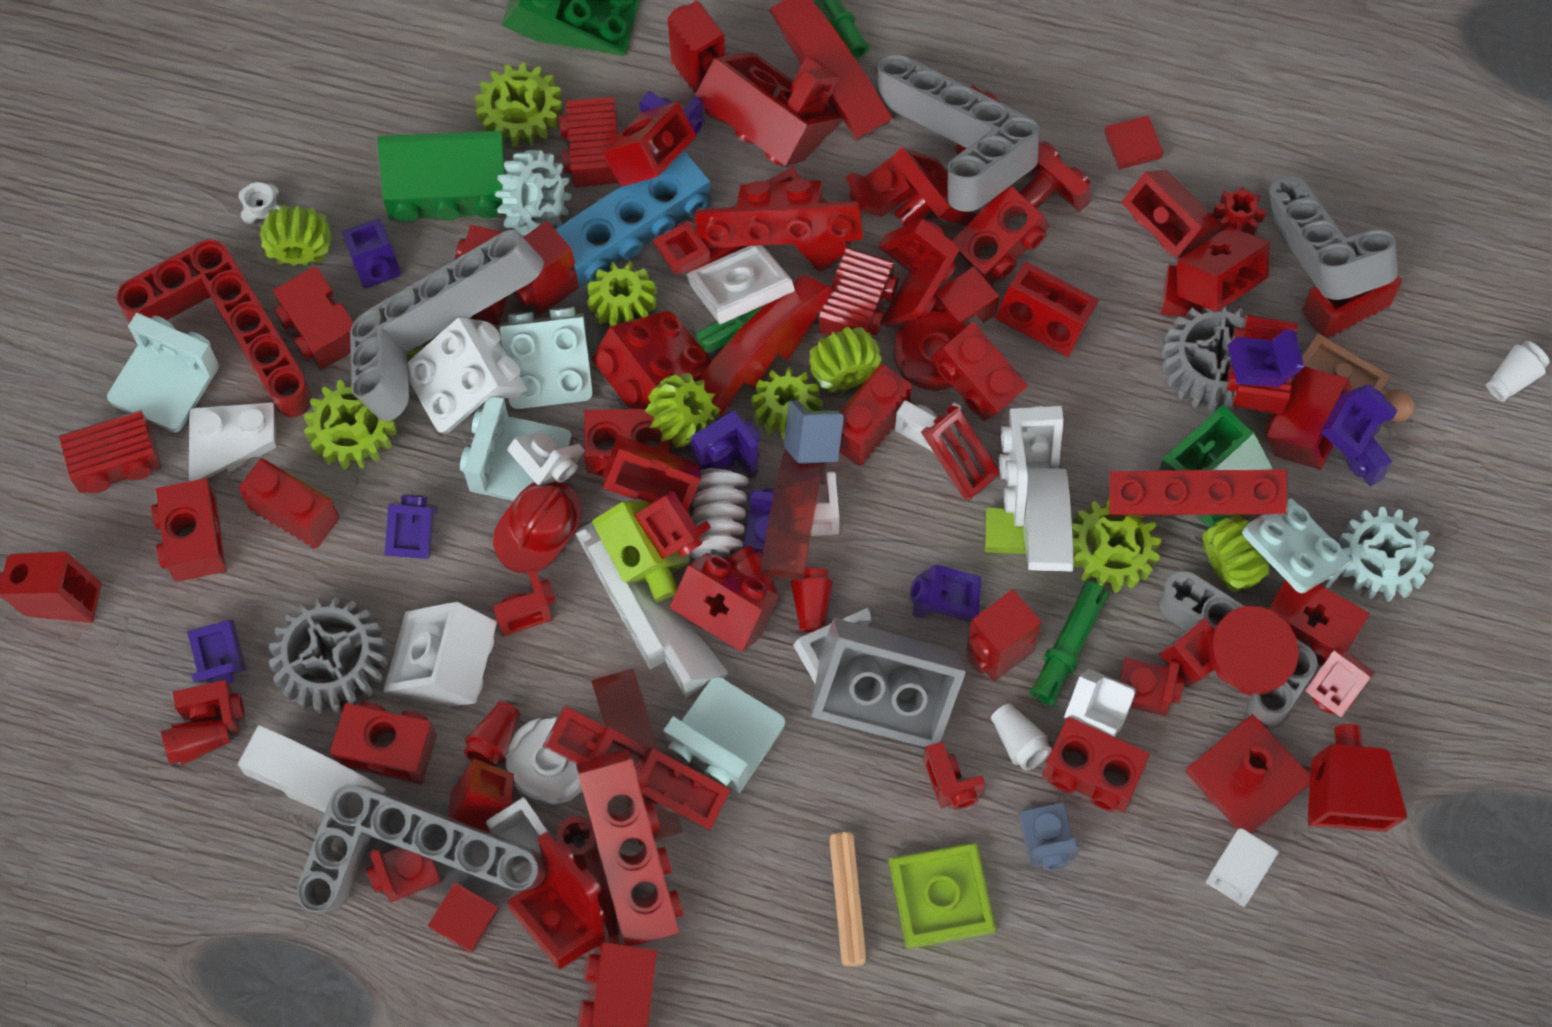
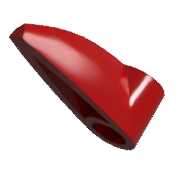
(589, 858)

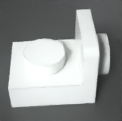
(913, 419)
(543, 459)

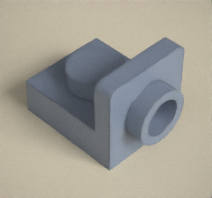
(1048, 836)

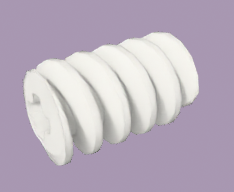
(716, 503)

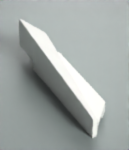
(654, 627)

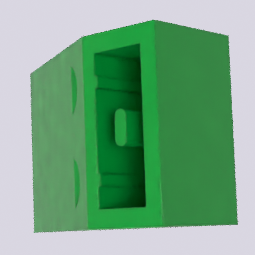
(578, 24)

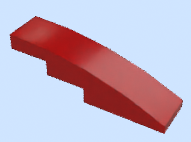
(813, 36)
(770, 332)
(669, 781)

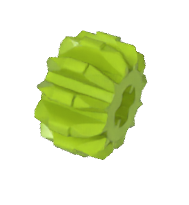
(295, 235)
(621, 295)
(844, 359)
(781, 391)
(681, 408)
(1232, 555)

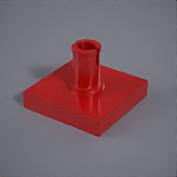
(931, 187)
(1249, 775)

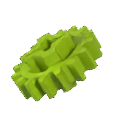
(519, 104)
(339, 438)
(1118, 563)

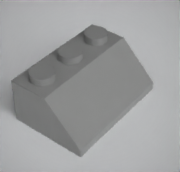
(886, 683)

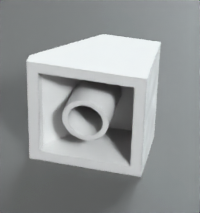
(441, 655)

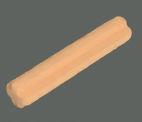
(847, 899)

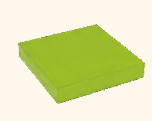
(941, 895)

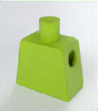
(634, 553)

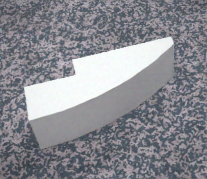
(1048, 520)
(300, 771)

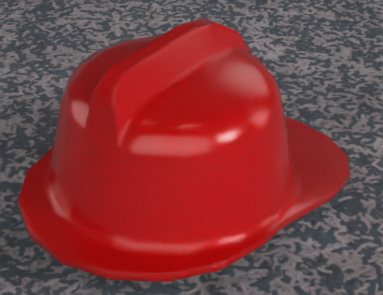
(537, 526)

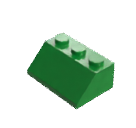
(441, 174)

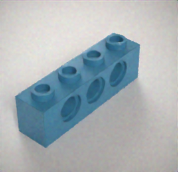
(638, 200)

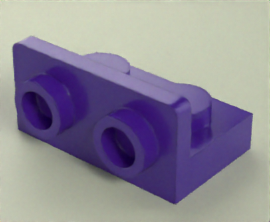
(727, 441)

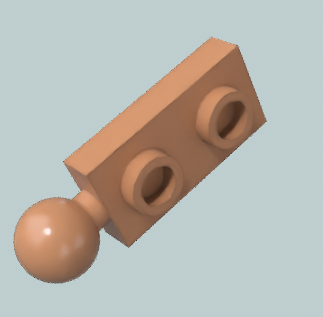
(1334, 359)

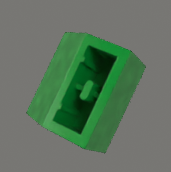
(1218, 444)

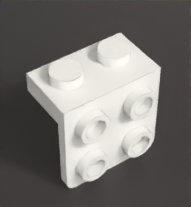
(462, 372)
(1030, 442)

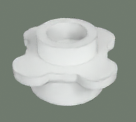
(257, 193)

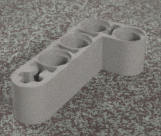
(1333, 262)
(1218, 603)

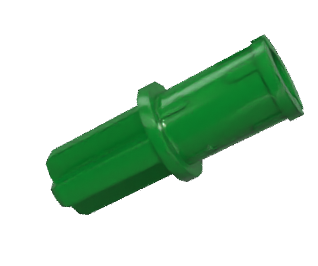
(844, 25)
(718, 334)

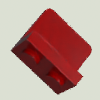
(929, 260)
(644, 353)
(563, 909)

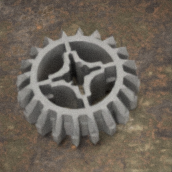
(1184, 357)
(344, 646)

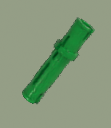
(1063, 655)

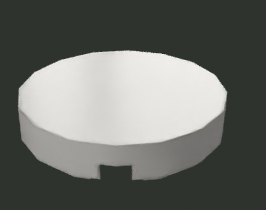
(538, 771)

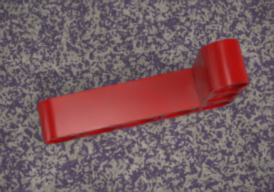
(238, 313)

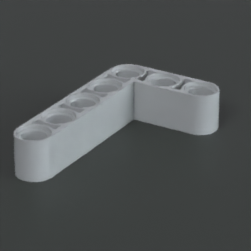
(997, 138)
(425, 309)
(413, 837)

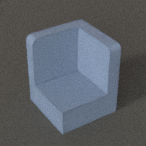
(812, 435)

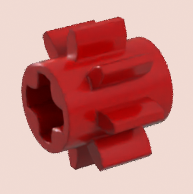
(1239, 211)

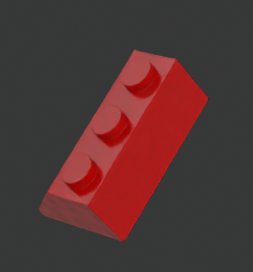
(754, 100)

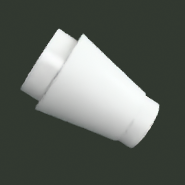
(1519, 369)
(1021, 738)

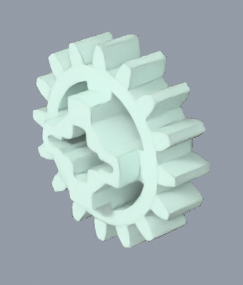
(531, 193)
(1399, 543)

